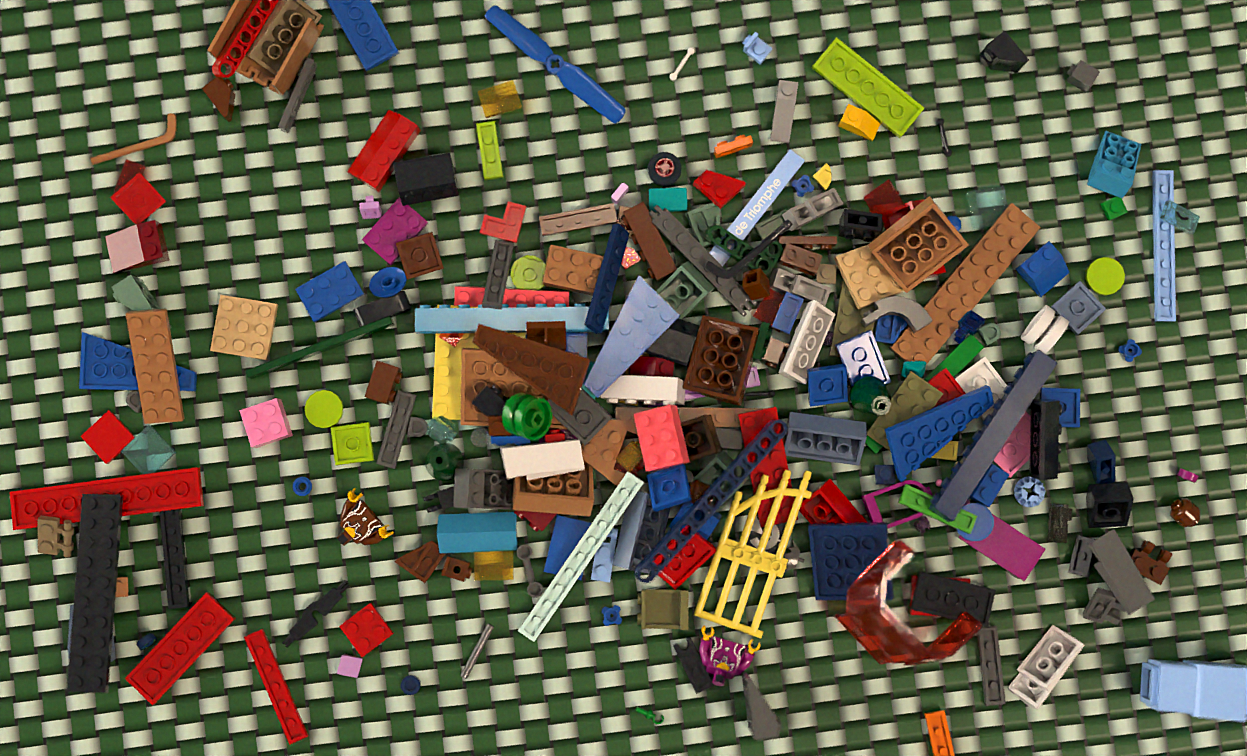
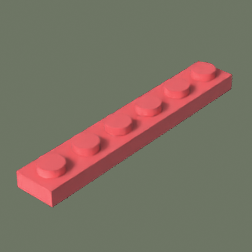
(474, 296)

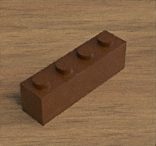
(650, 241)

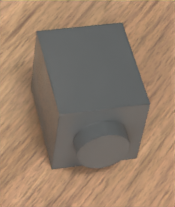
(1082, 75)

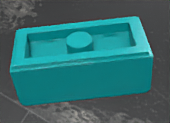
(670, 198)

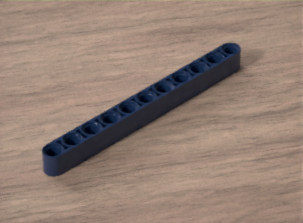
(720, 497)

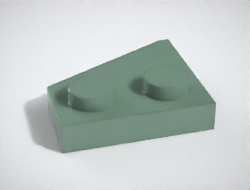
(703, 218)

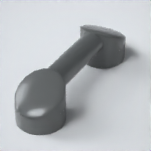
(534, 588)

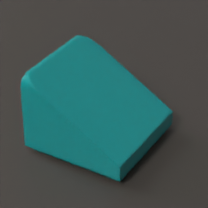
(916, 367)

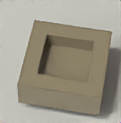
(826, 274)

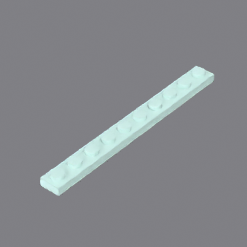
(581, 556)

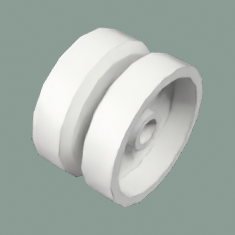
(1045, 329)

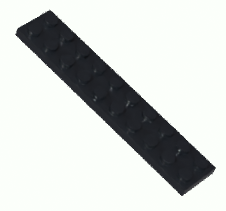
(95, 593)

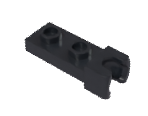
(693, 666)

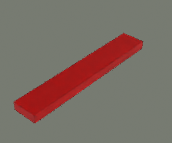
(276, 686)

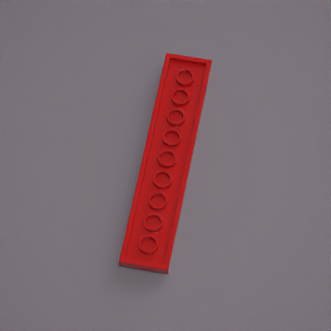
(140, 496)

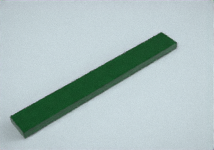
(319, 347)

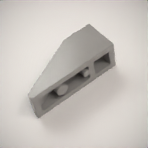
(784, 111)

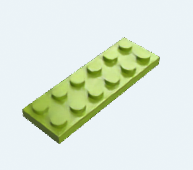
(868, 87)

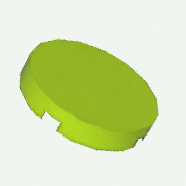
(1105, 276)
(531, 277)
(324, 409)

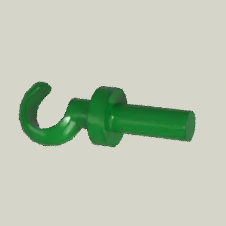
(649, 714)

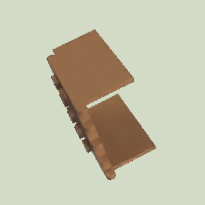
(247, 67)

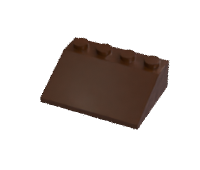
(721, 360)

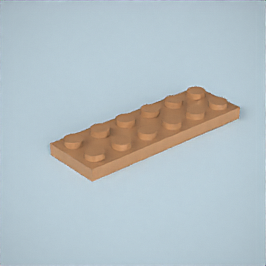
(155, 366)

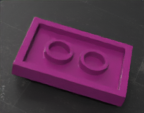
(394, 226)

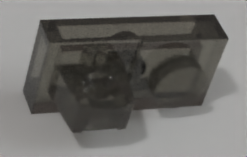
(1057, 526)

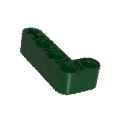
(740, 246)

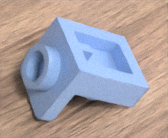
(756, 48)

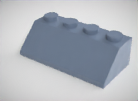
(825, 438)
(639, 532)

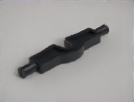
(308, 620)

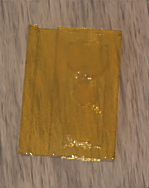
(499, 99)
(494, 565)

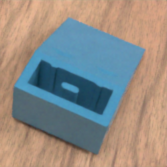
(1114, 165)

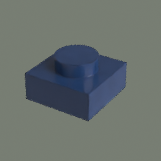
(884, 474)

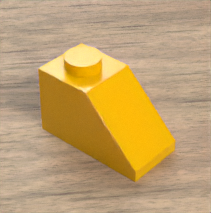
(859, 122)

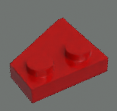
(718, 187)

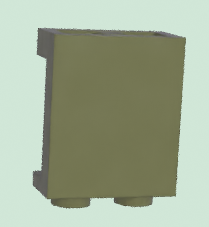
(663, 609)

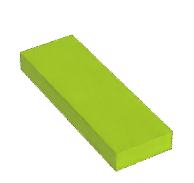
(489, 150)

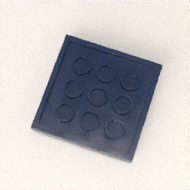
(843, 553)

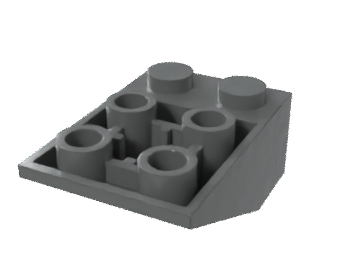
(483, 489)

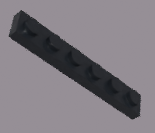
(174, 559)

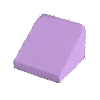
(349, 665)

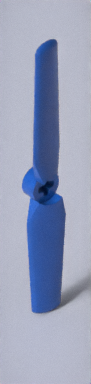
(570, 75)

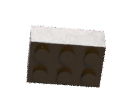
(700, 437)

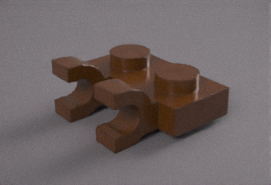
(1151, 569)

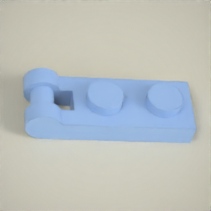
(604, 559)

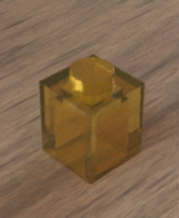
(630, 456)

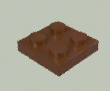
(419, 255)

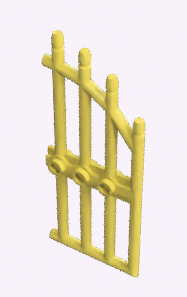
(753, 557)

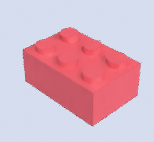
(661, 438)

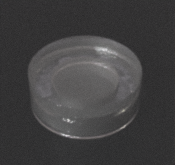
(480, 437)

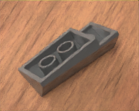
(1120, 572)

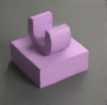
(370, 208)

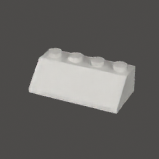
(806, 342)

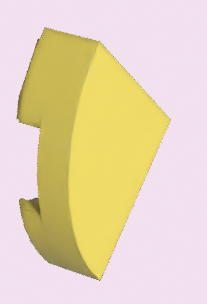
(823, 176)

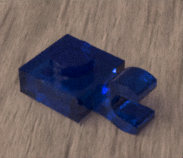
(969, 323)

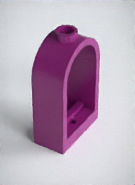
(873, 510)

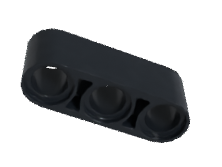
(382, 308)

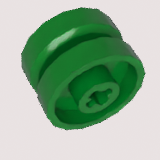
(527, 416)

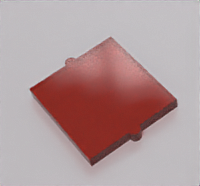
(884, 200)
(769, 307)

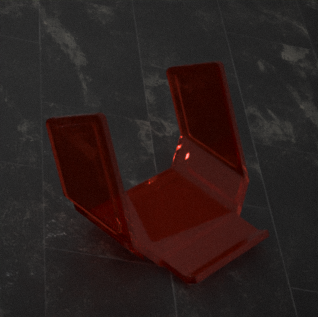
(882, 631)

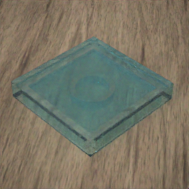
(986, 206)
(148, 451)

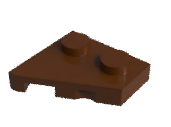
(422, 560)

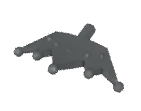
(793, 557)

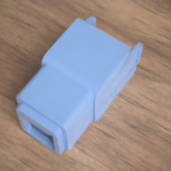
(1195, 688)

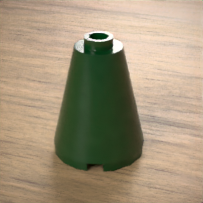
(870, 396)
(451, 457)

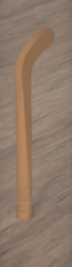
(168, 137)

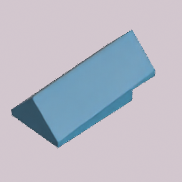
(477, 532)

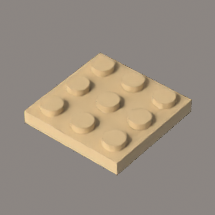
(866, 277)
(244, 327)

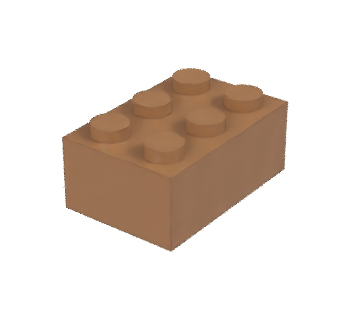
(571, 270)

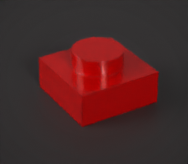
(555, 436)

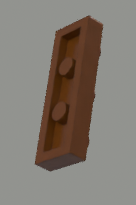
(809, 242)

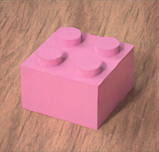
(266, 423)

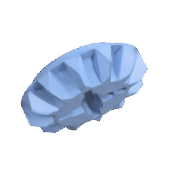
(1021, 494)

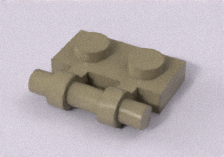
(49, 536)

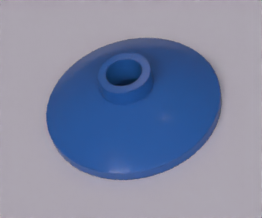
(387, 282)

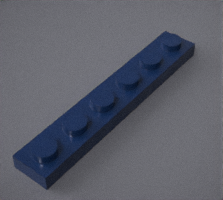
(607, 279)

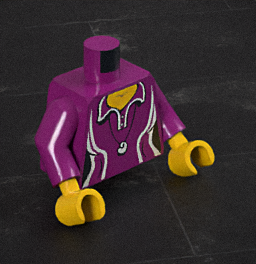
(724, 657)

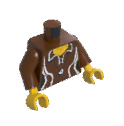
(360, 523)

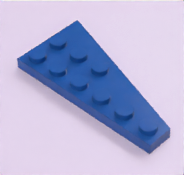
(930, 431)

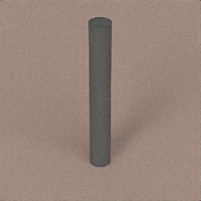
(477, 650)

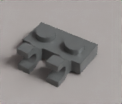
(1103, 607)

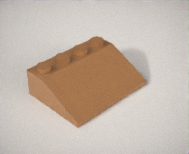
(918, 244)
(558, 494)

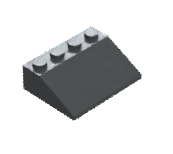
(761, 719)

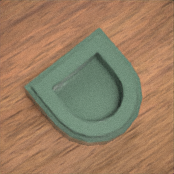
(990, 333)

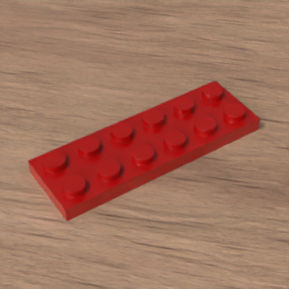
(772, 465)
(180, 648)

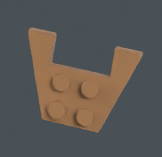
(606, 446)

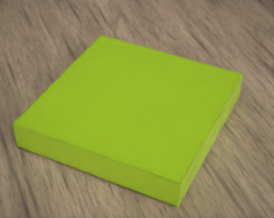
(352, 443)

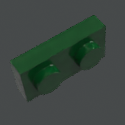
(764, 335)

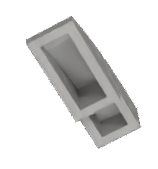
(813, 209)
(799, 286)

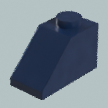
(1101, 462)

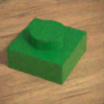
(1114, 208)

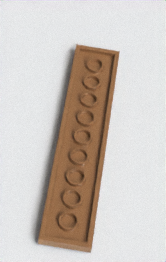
(968, 284)

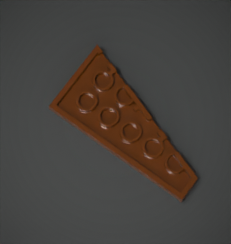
(545, 368)

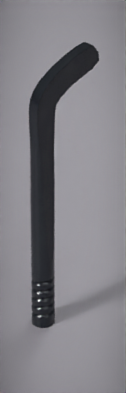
(727, 274)

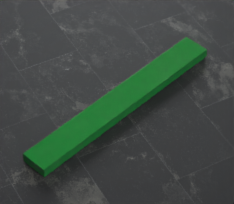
(953, 362)

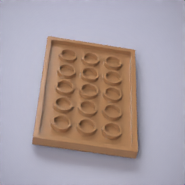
(478, 370)

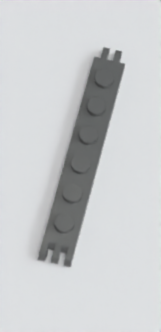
(699, 256)

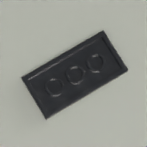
(951, 598)

